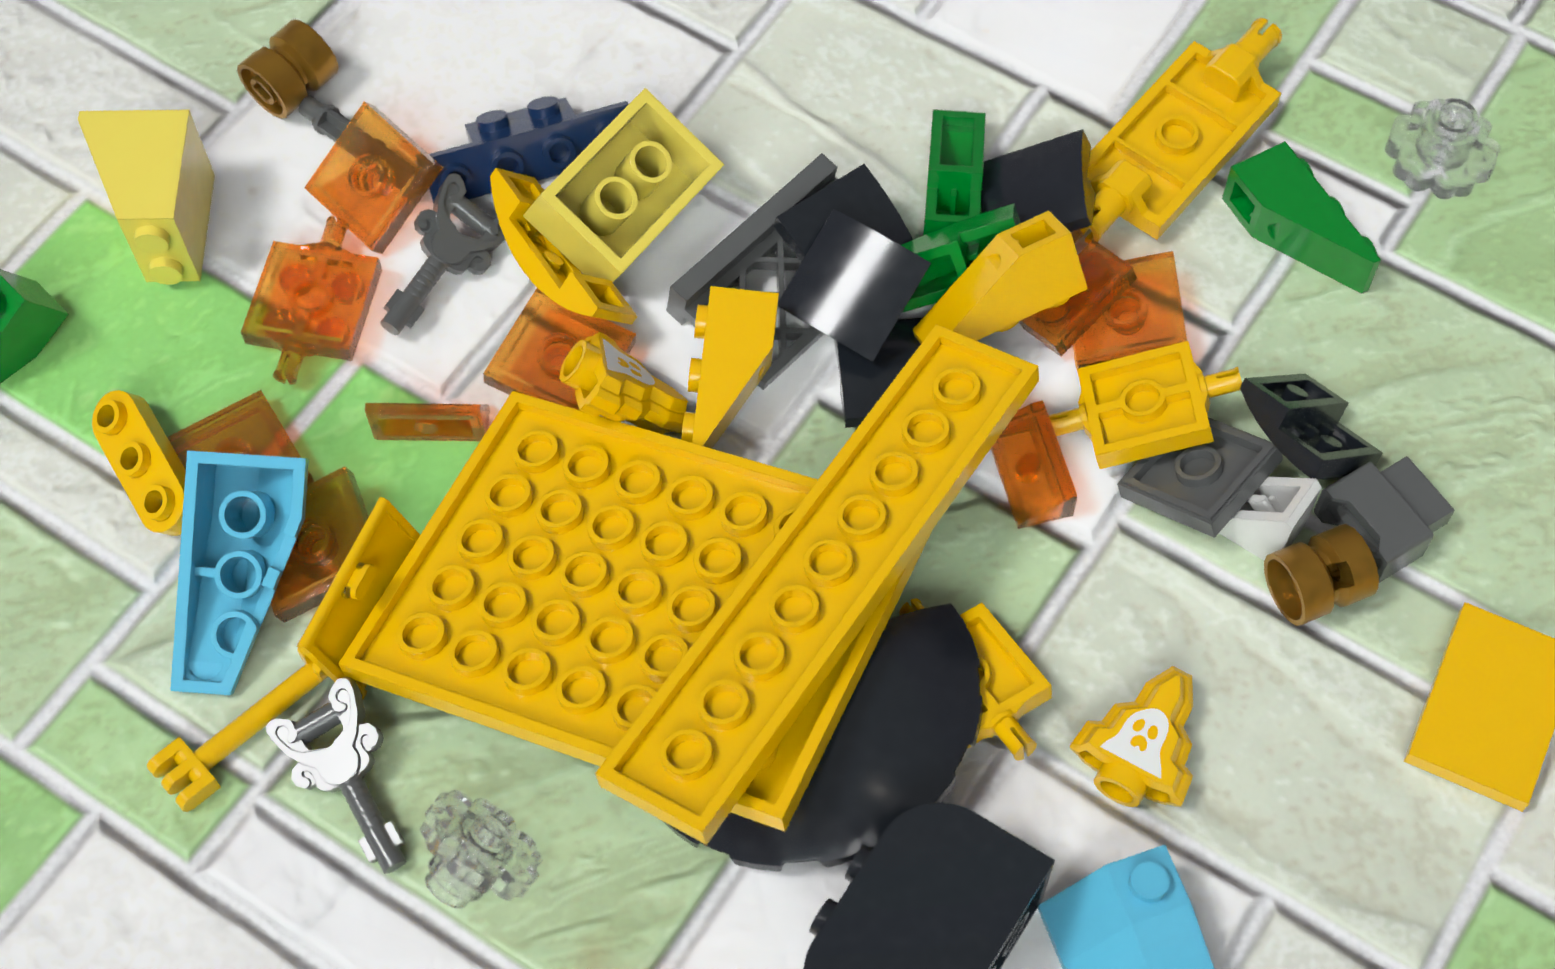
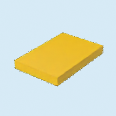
(1489, 708)

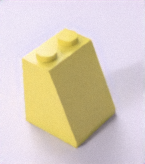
(156, 186)

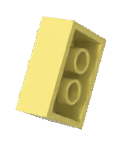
(623, 189)

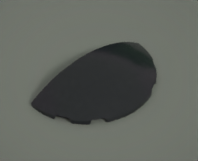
(888, 753)

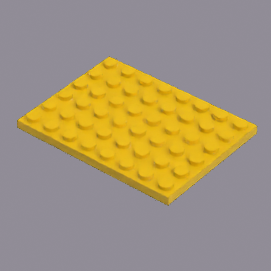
(580, 578)

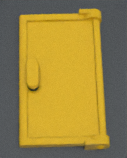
(365, 574)

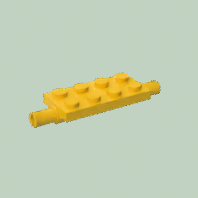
(1181, 133)

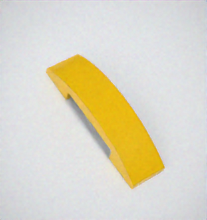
(543, 261)

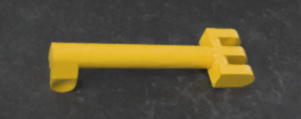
(195, 765)

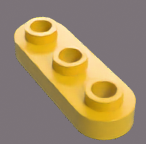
(132, 432)

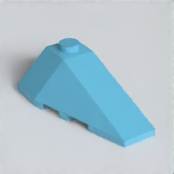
(233, 551)
(1127, 918)

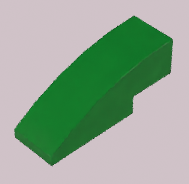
(954, 168)
(953, 251)

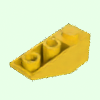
(1010, 280)
(735, 357)

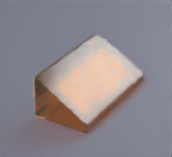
(428, 421)
(1034, 468)

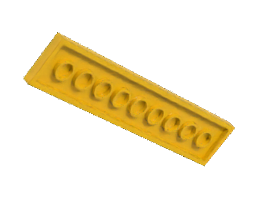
(816, 584)

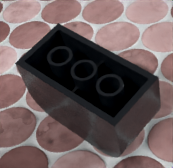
(932, 896)

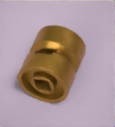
(294, 63)
(1326, 572)

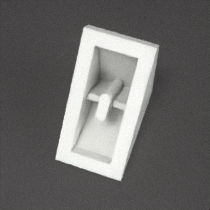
(1273, 515)

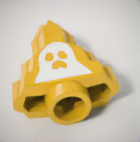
(620, 387)
(1142, 744)

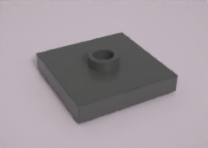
(1203, 482)

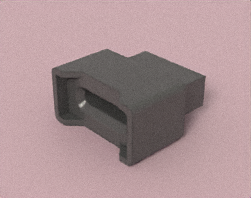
(1390, 511)

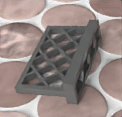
(748, 250)

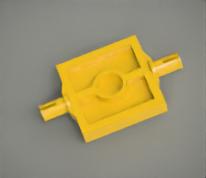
(1145, 404)
(1007, 680)

